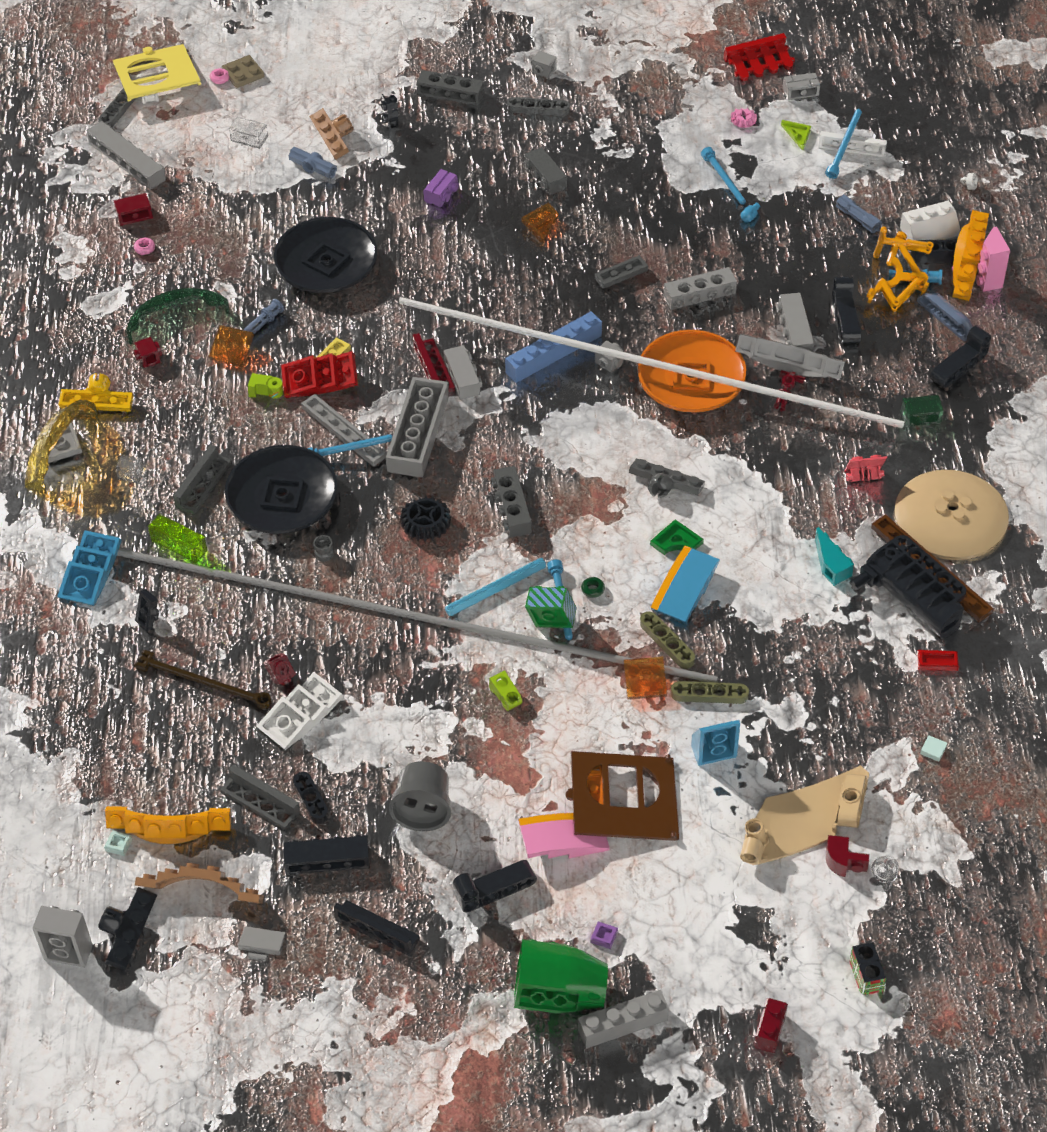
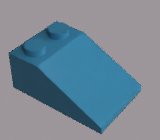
(716, 742)

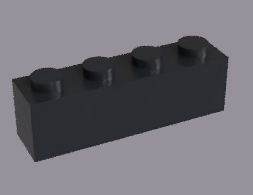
(326, 855)

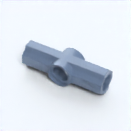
(312, 162)

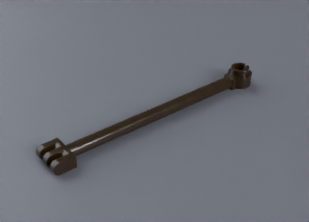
(147, 660)

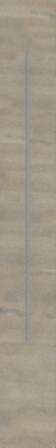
(403, 613)

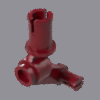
(787, 384)

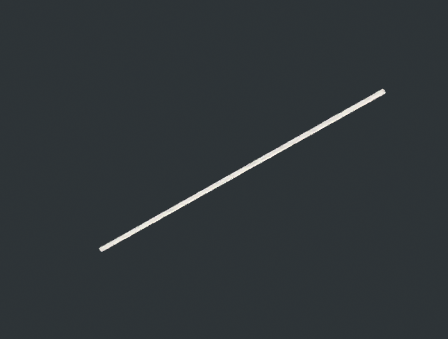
(654, 363)

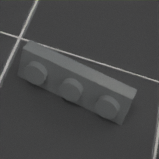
(621, 272)

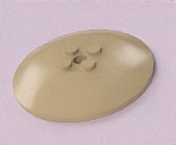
(948, 534)

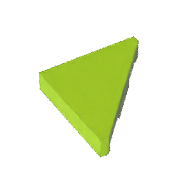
(797, 132)

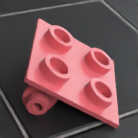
(858, 464)

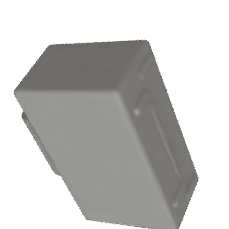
(261, 941)

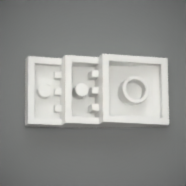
(299, 711)

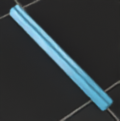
(495, 587)

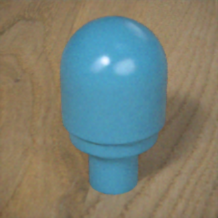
(750, 212)

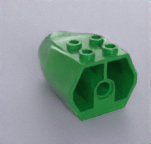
(558, 978)

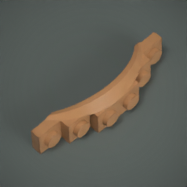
(193, 871)

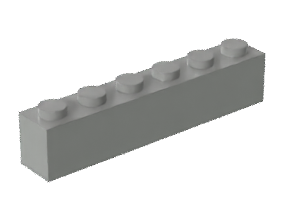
(126, 155)

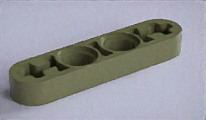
(670, 637)
(709, 696)

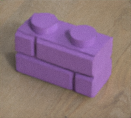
(441, 188)

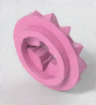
(738, 120)

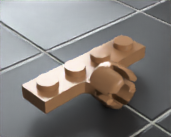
(333, 131)

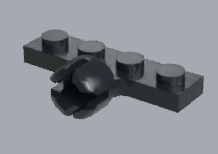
(126, 927)

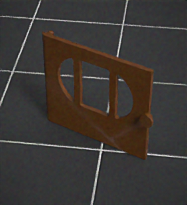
(604, 820)

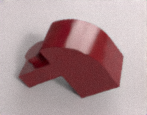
(840, 860)

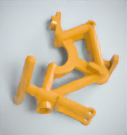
(917, 278)

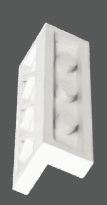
(857, 144)

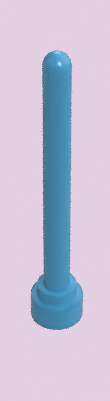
(708, 155)
(833, 170)
(354, 445)
(555, 568)

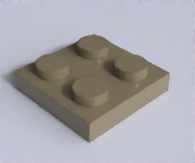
(243, 71)

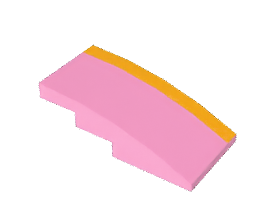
(555, 837)

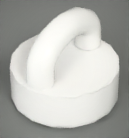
(970, 181)

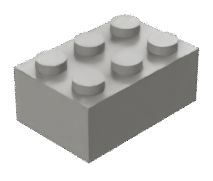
(62, 936)

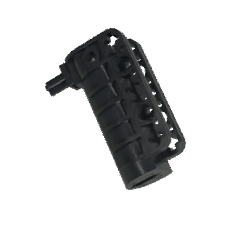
(915, 585)

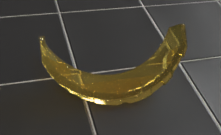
(47, 439)

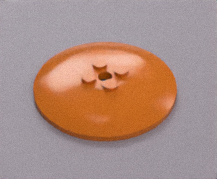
(696, 351)

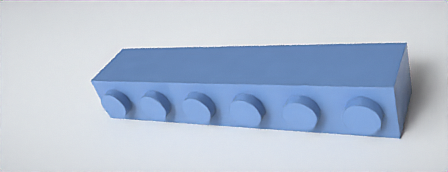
(544, 352)

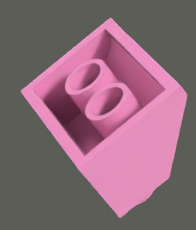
(993, 262)

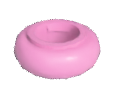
(224, 77)
(149, 243)

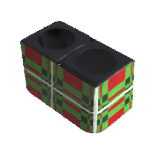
(865, 984)

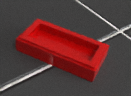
(937, 660)

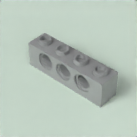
(700, 288)

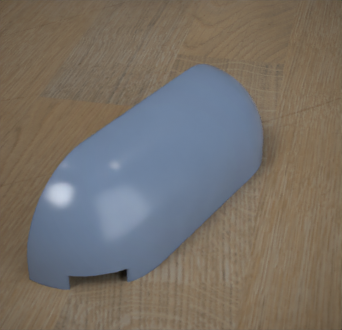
(946, 313)

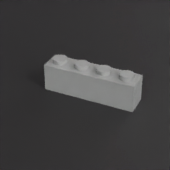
(794, 321)
(623, 1019)

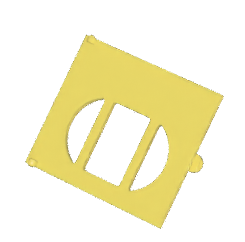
(175, 58)

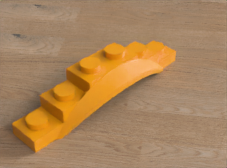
(968, 254)
(168, 828)

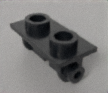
(390, 113)

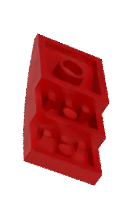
(319, 375)

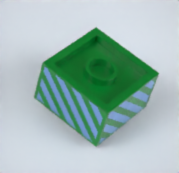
(551, 607)

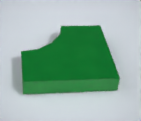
(675, 537)

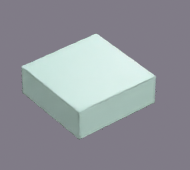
(933, 748)
(118, 843)

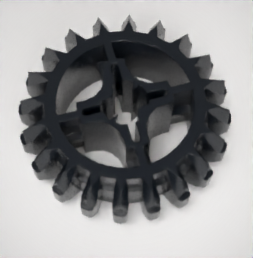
(425, 523)

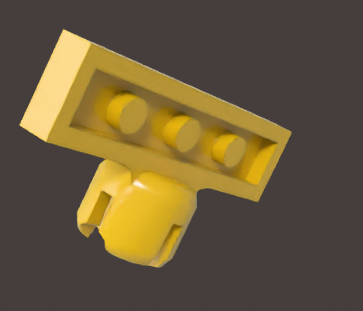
(99, 394)

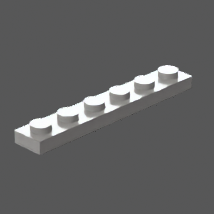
(342, 428)

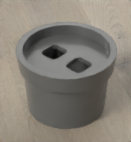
(421, 797)

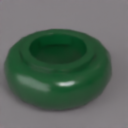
(593, 593)

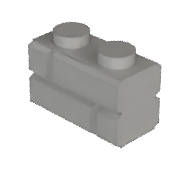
(801, 86)

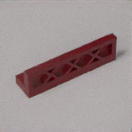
(426, 363)

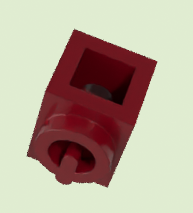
(147, 352)
(280, 669)

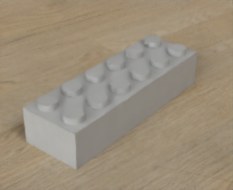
(417, 427)

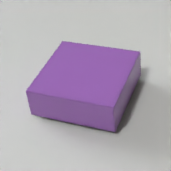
(604, 935)

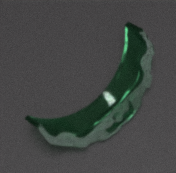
(170, 299)

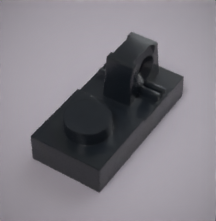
(146, 610)

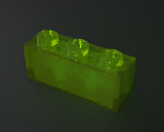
(177, 538)

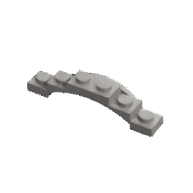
(789, 357)

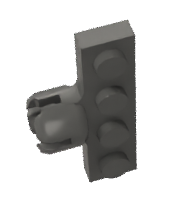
(665, 479)

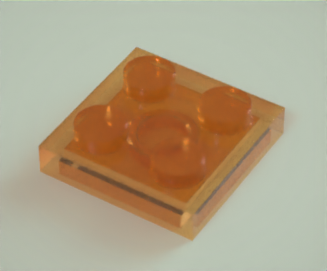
(231, 345)
(645, 678)

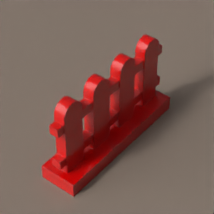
(755, 49)

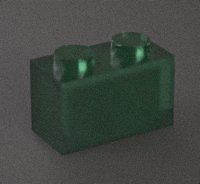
(922, 410)

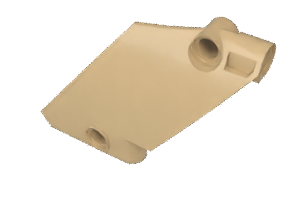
(804, 817)

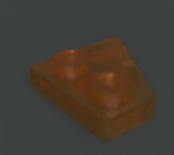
(541, 221)

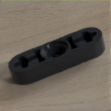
(310, 805)

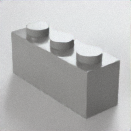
(462, 372)

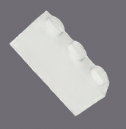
(931, 222)

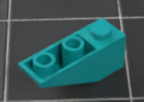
(833, 561)

